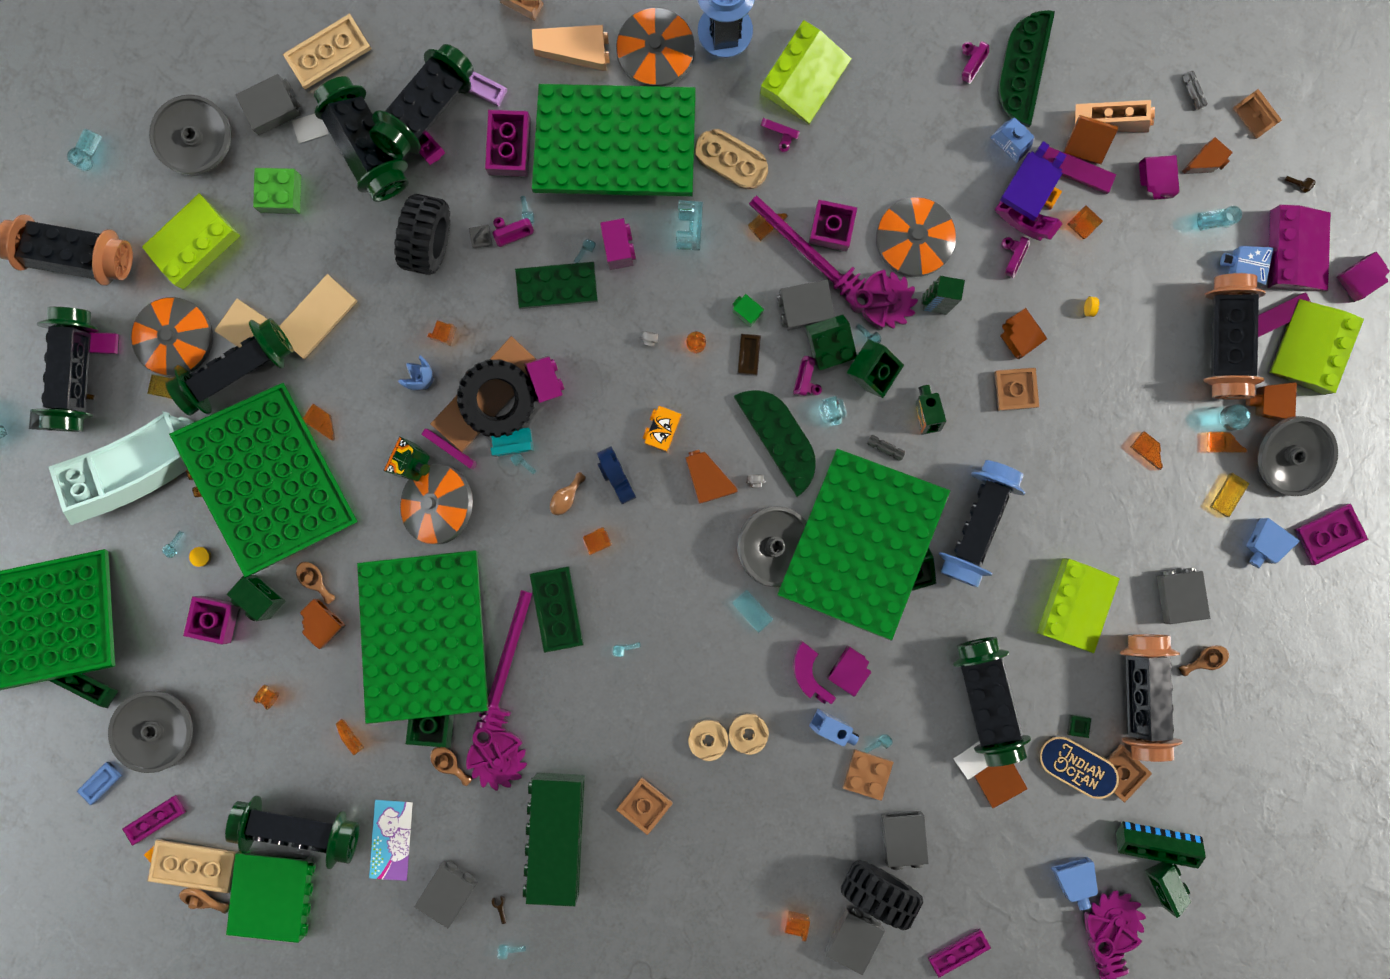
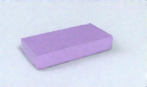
(487, 89)

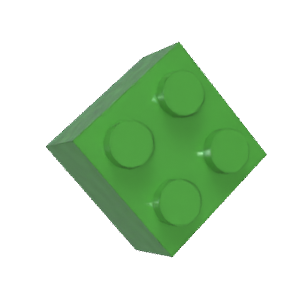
(277, 190)

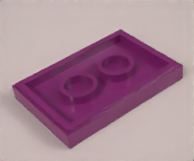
(1331, 534)

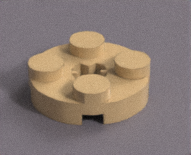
(698, 734)
(760, 734)

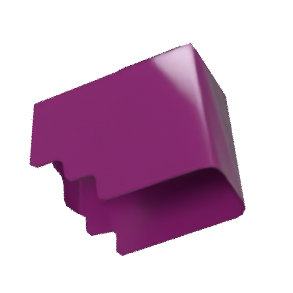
(1160, 176)
(1364, 276)
(850, 671)

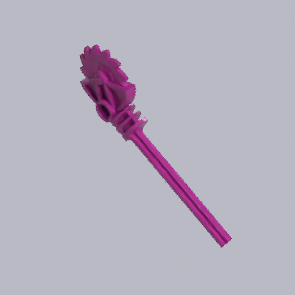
(885, 297)
(498, 756)
(1115, 924)

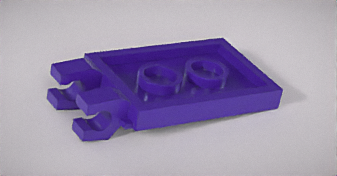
(1033, 182)

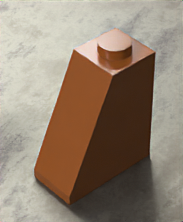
(707, 478)

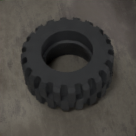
(422, 234)
(486, 424)
(881, 895)

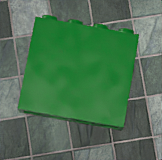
(270, 897)

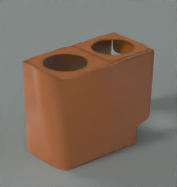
(1022, 334)
(319, 623)

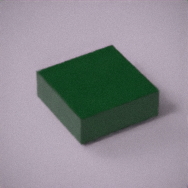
(1079, 726)

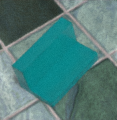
(518, 442)

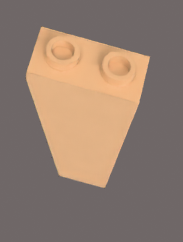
(573, 45)
(1127, 115)

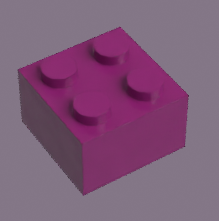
(832, 225)
(616, 242)
(543, 378)
(211, 620)

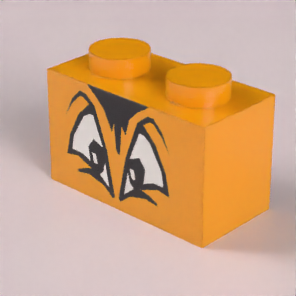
(662, 428)

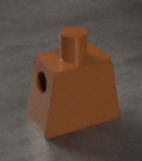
(1275, 401)

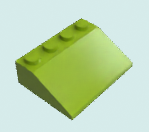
(805, 72)
(190, 241)
(1316, 346)
(1078, 605)

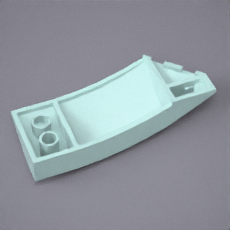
(120, 470)

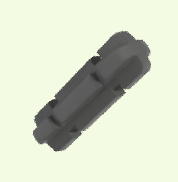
(1195, 90)
(886, 447)

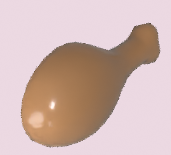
(564, 497)
(311, 578)
(1210, 659)
(446, 762)
(199, 899)

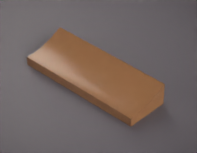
(490, 398)

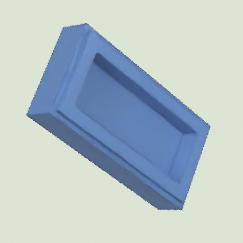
(99, 783)

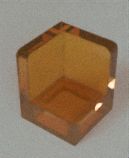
(1085, 222)
(443, 333)
(597, 541)
(797, 924)

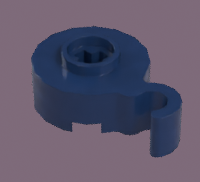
(612, 471)

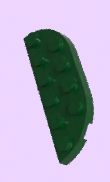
(1024, 65)
(780, 437)

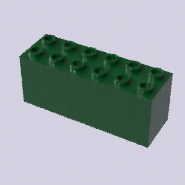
(554, 839)

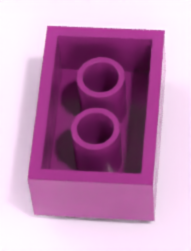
(508, 143)

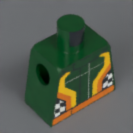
(929, 411)
(408, 461)

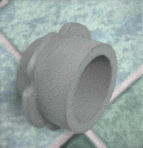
(649, 338)
(755, 480)

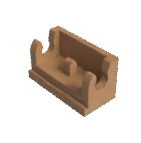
(528, 8)
(1257, 113)

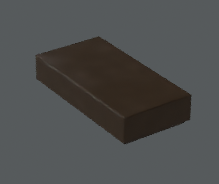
(749, 354)

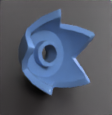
(420, 376)

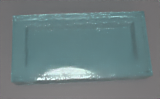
(752, 611)

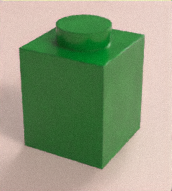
(747, 309)

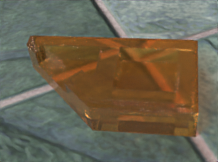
(761, 227)
(320, 421)
(1223, 442)
(1148, 449)
(349, 737)

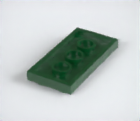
(556, 285)
(556, 609)

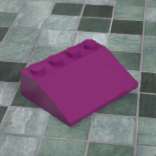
(1299, 248)

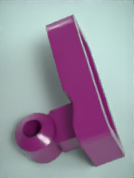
(977, 55)
(788, 133)
(512, 232)
(1019, 249)
(803, 379)

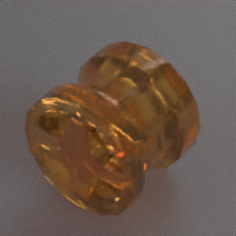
(696, 338)
(265, 697)

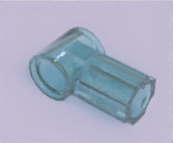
(84, 148)
(1218, 218)

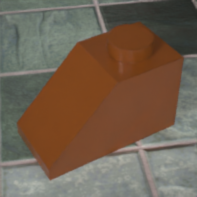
(1211, 157)

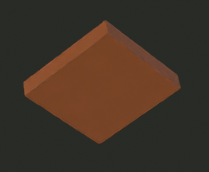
(1090, 139)
(1000, 783)

